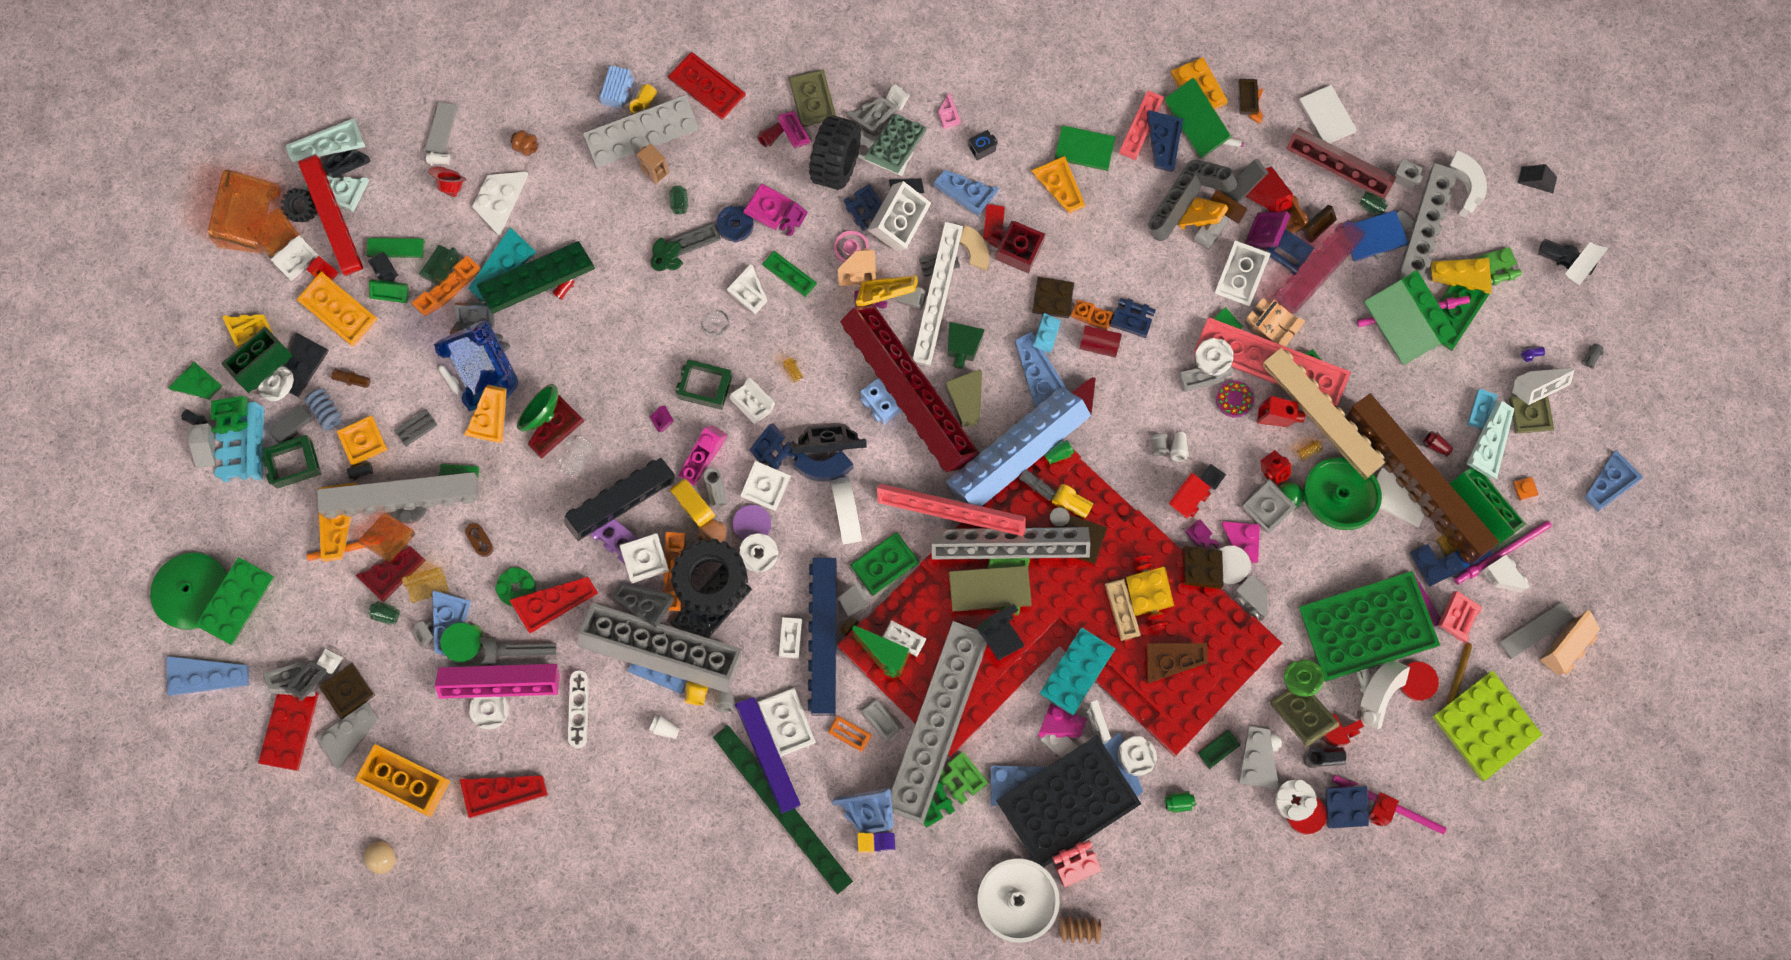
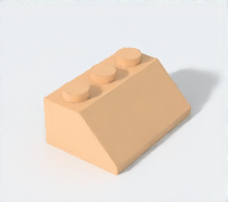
(1571, 643)

